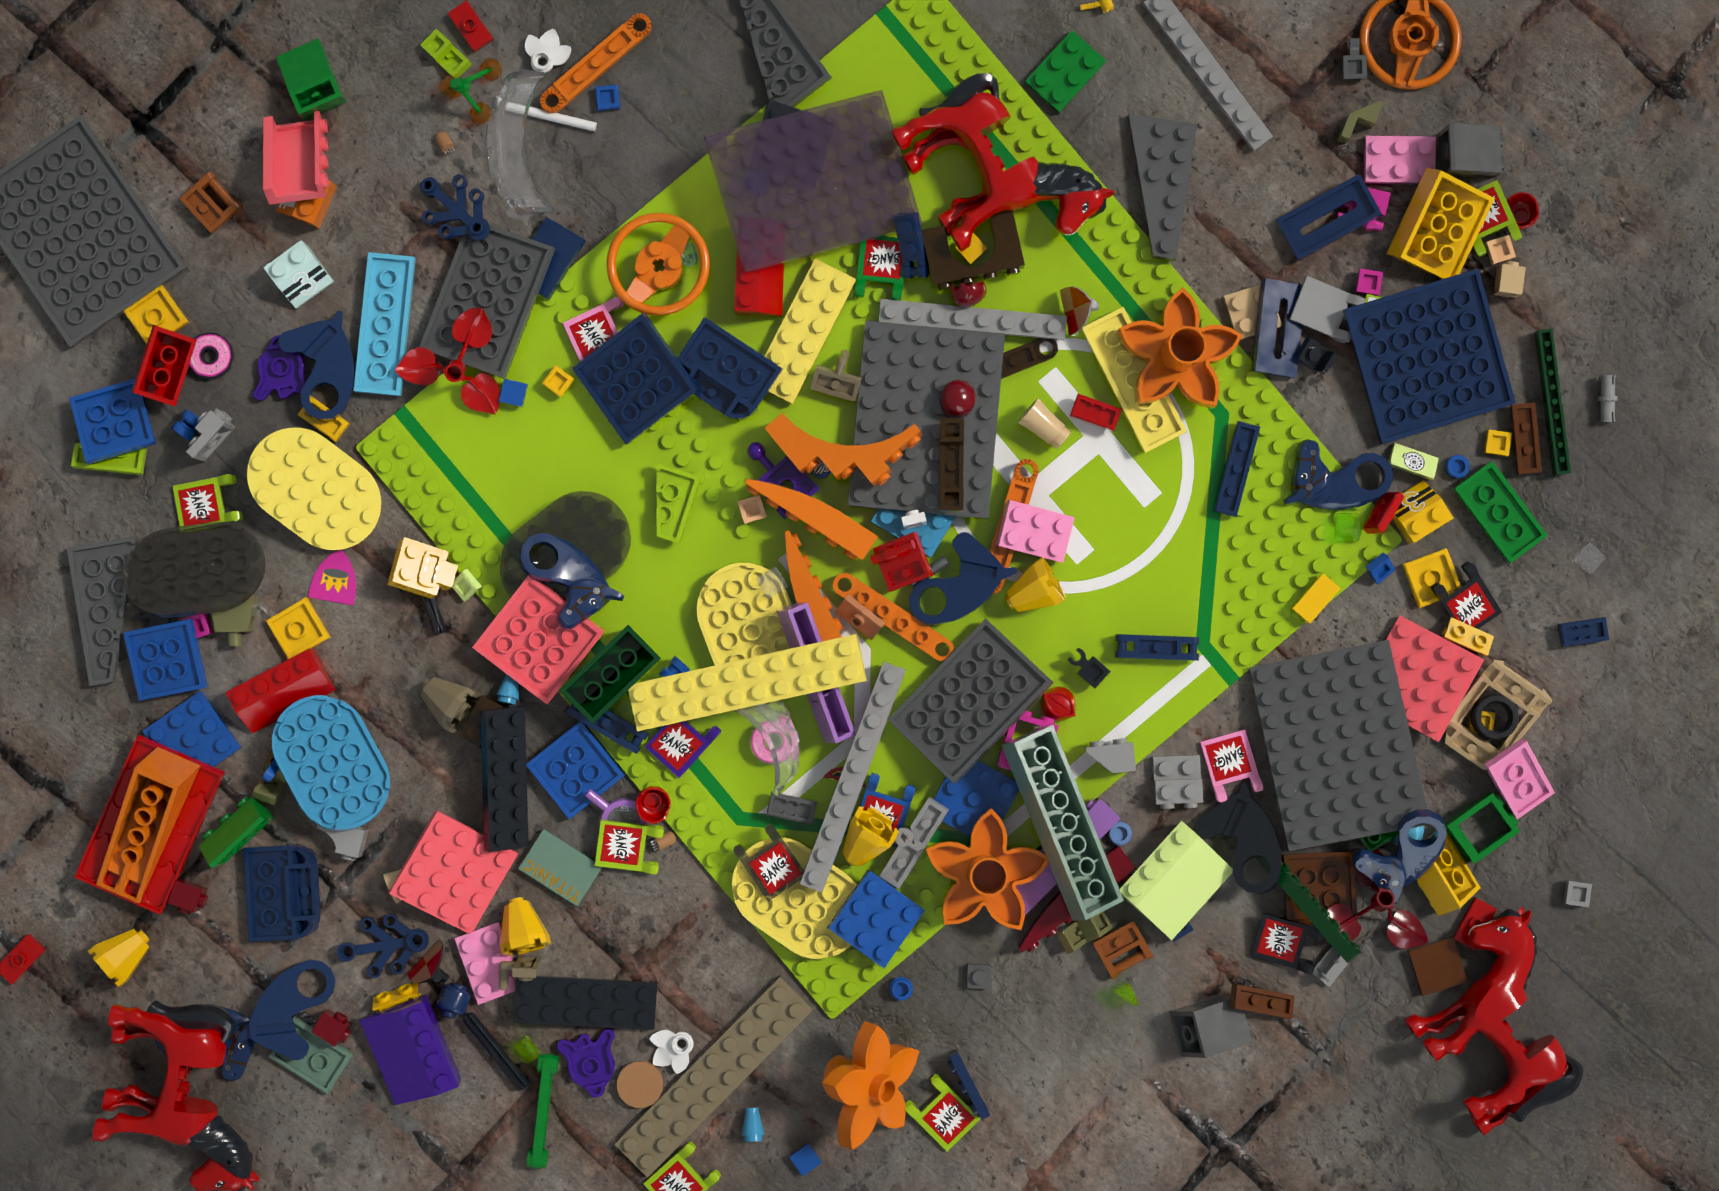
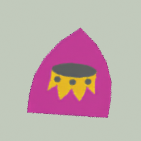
(334, 580)

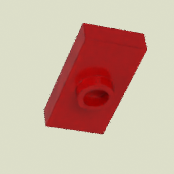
(470, 26)
(1095, 412)
(1383, 512)
(1477, 913)
(21, 958)

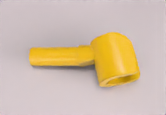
(1106, 5)

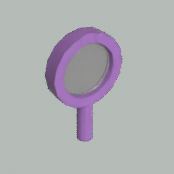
(617, 810)

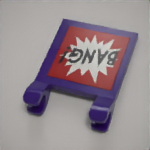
(680, 745)

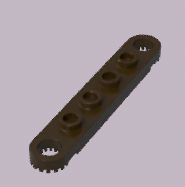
(1026, 357)

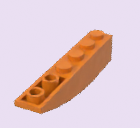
(818, 516)
(807, 590)

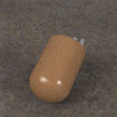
(444, 142)
(668, 839)

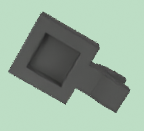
(1354, 65)

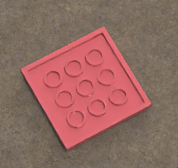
(532, 645)
(1430, 676)
(452, 873)

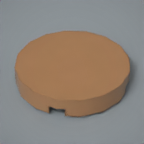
(640, 1084)

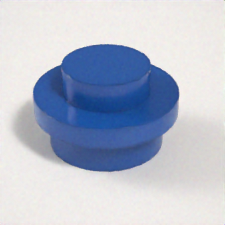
(901, 988)

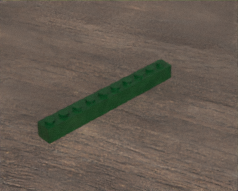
(1552, 402)
(1314, 912)

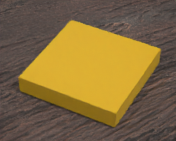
(156, 309)
(1430, 570)
(298, 628)

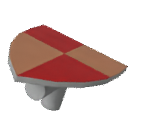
(1077, 308)

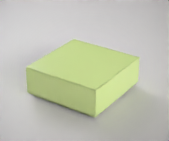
(466, 585)

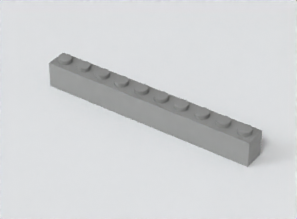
(852, 777)

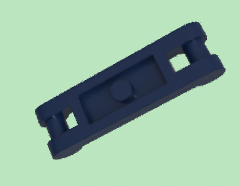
(1157, 647)
(613, 727)

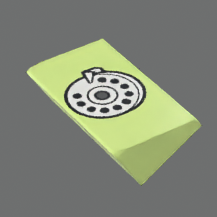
(1413, 461)

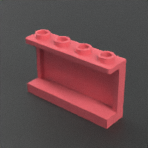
(294, 160)

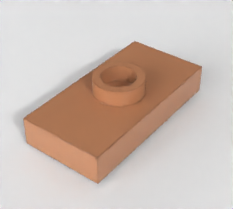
(860, 617)

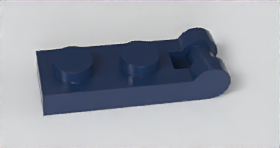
(911, 245)

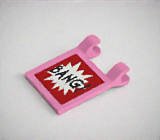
(592, 328)
(1230, 760)

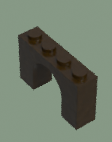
(1006, 258)

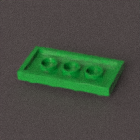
(1500, 512)

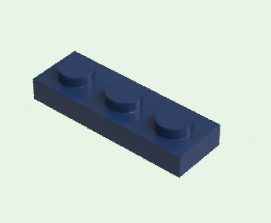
(967, 1085)

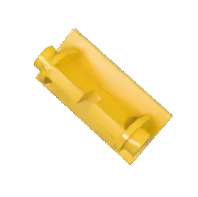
(1468, 636)
(389, 999)

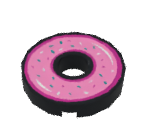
(223, 359)

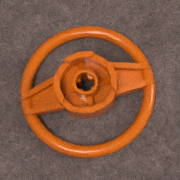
(1411, 51)
(668, 251)

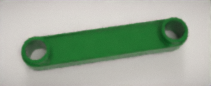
(547, 1066)

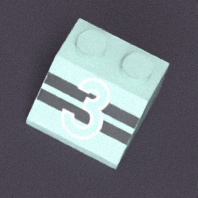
(298, 274)

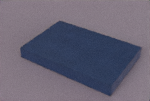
(566, 246)

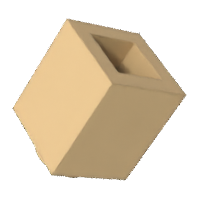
(1509, 279)

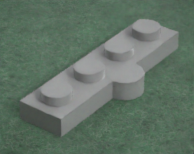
(913, 842)

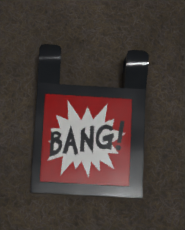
(1469, 602)
(1282, 942)

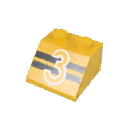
(1420, 512)

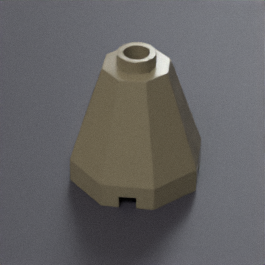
(449, 702)

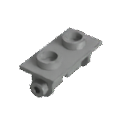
(1329, 967)

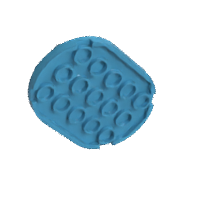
(330, 763)

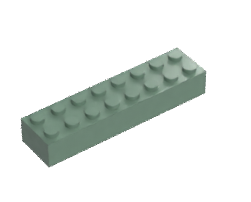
(1062, 823)

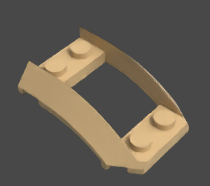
(1511, 686)

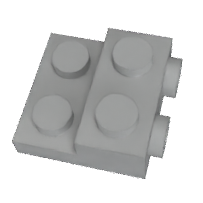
(214, 429)
(1177, 781)

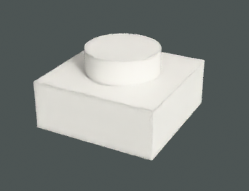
(913, 519)

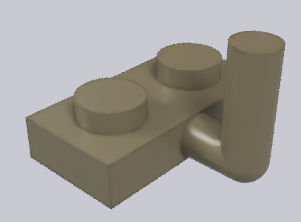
(836, 381)
(524, 968)

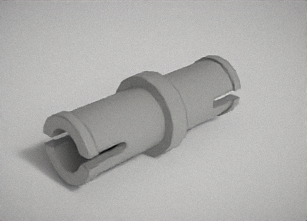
(1607, 398)

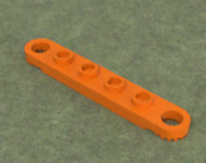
(596, 63)
(1019, 491)
(895, 617)

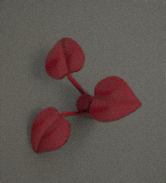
(1405, 928)

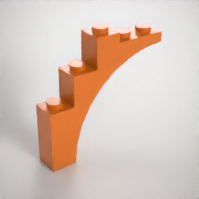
(841, 459)

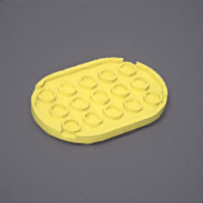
(314, 488)
(738, 615)
(798, 914)

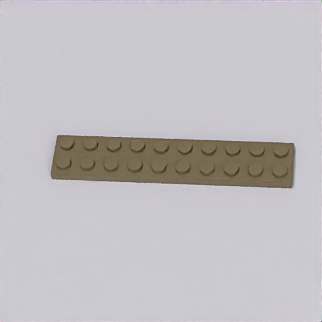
(713, 1076)

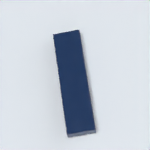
(1236, 469)

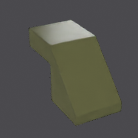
(1366, 117)
(271, 790)
(1083, 931)

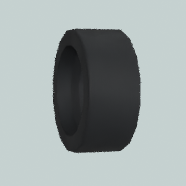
(1512, 713)

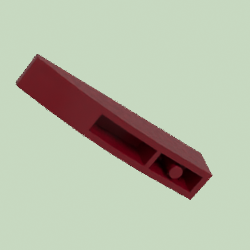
(1056, 911)

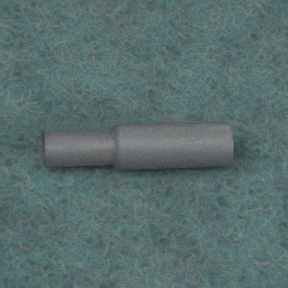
(936, 567)

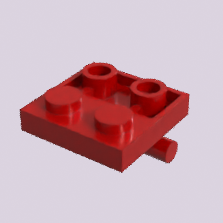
(902, 561)

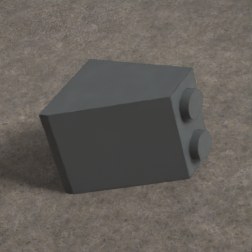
(1471, 150)
(1209, 1028)

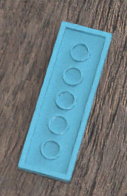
(384, 323)

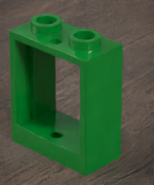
(1462, 841)

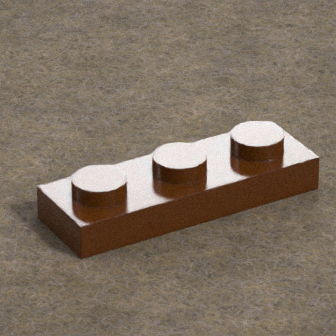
(1525, 438)
(1261, 1001)

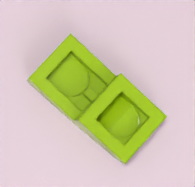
(445, 54)

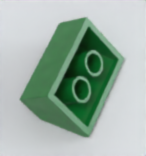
(234, 831)

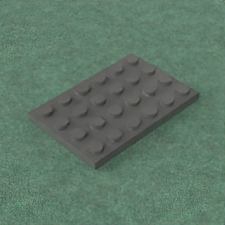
(503, 280)
(970, 701)

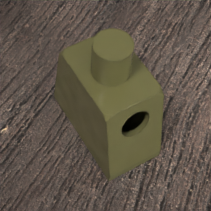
(237, 620)

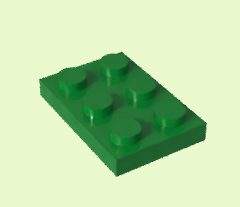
(1065, 71)

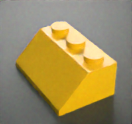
(1448, 880)

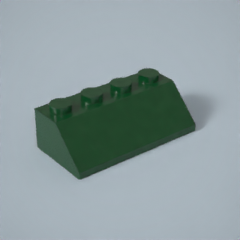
(610, 674)

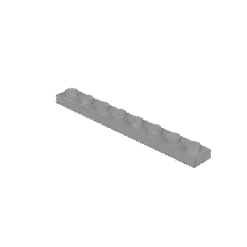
(1209, 72)
(973, 319)

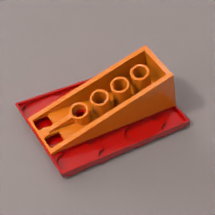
(149, 824)

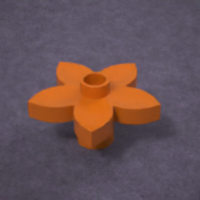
(1178, 352)
(986, 873)
(869, 1084)

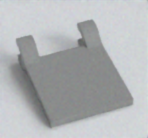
(1321, 308)

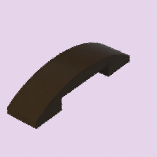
(951, 465)

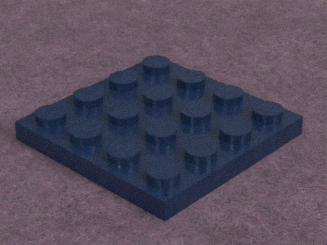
(635, 378)

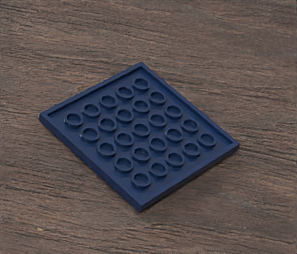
(1429, 356)

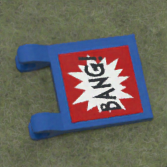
(890, 806)

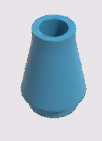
(508, 691)
(752, 1125)

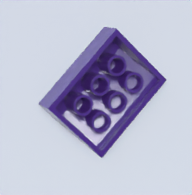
(411, 1051)

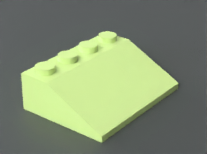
(1176, 880)

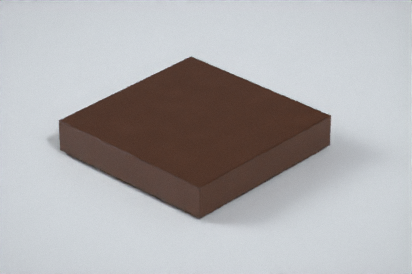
(1437, 966)

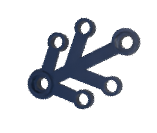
(457, 211)
(387, 944)

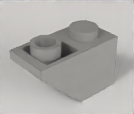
(1114, 757)

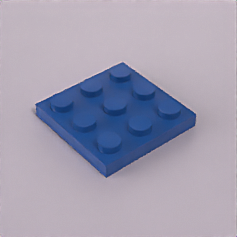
(112, 421)
(165, 659)
(195, 731)
(573, 767)
(974, 795)
(875, 918)

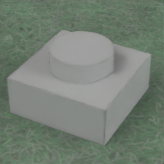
(1577, 893)

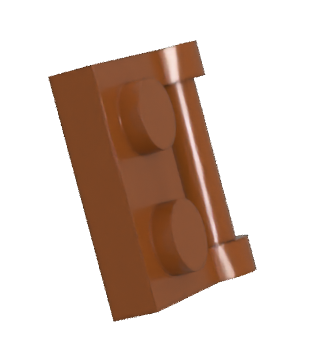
(205, 208)
(1119, 942)

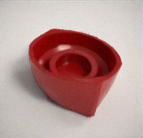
(1058, 704)

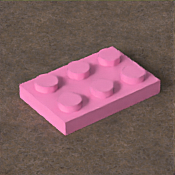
(1398, 158)
(1035, 531)
(1519, 778)
(481, 960)

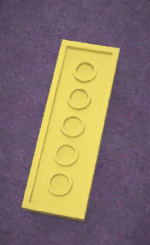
(807, 327)
(1150, 422)

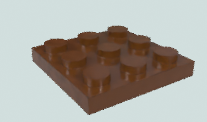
(1327, 876)

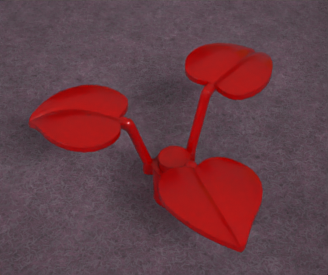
(479, 393)

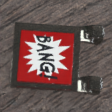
(773, 866)

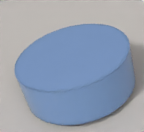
(1120, 833)

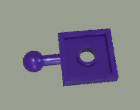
(780, 472)

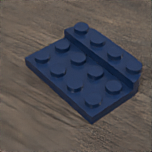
(727, 371)
(281, 892)

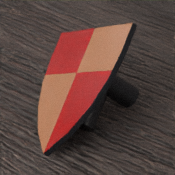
(428, 966)

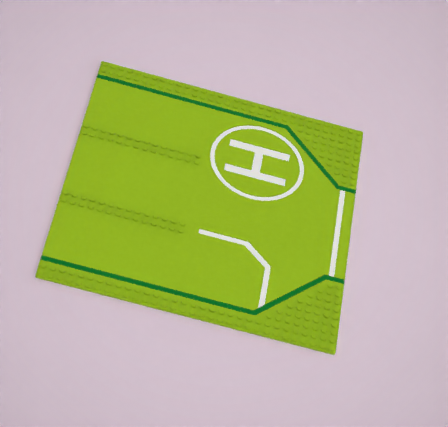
(1141, 541)

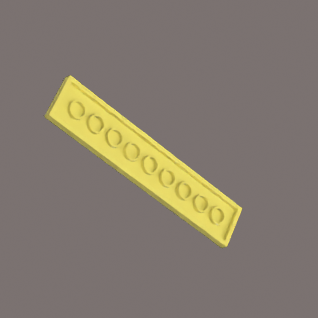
(747, 682)

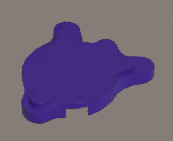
(279, 372)
(590, 1061)

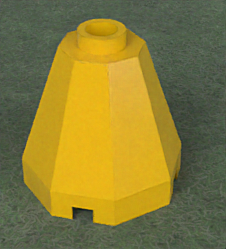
(1035, 588)
(868, 836)
(522, 929)
(121, 955)

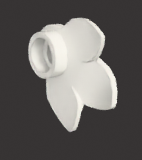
(546, 48)
(669, 1051)

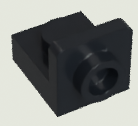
(1315, 356)

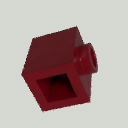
(188, 896)
(333, 1027)

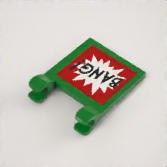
(880, 262)

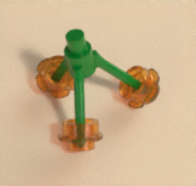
(455, 87)

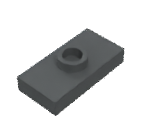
(791, 808)

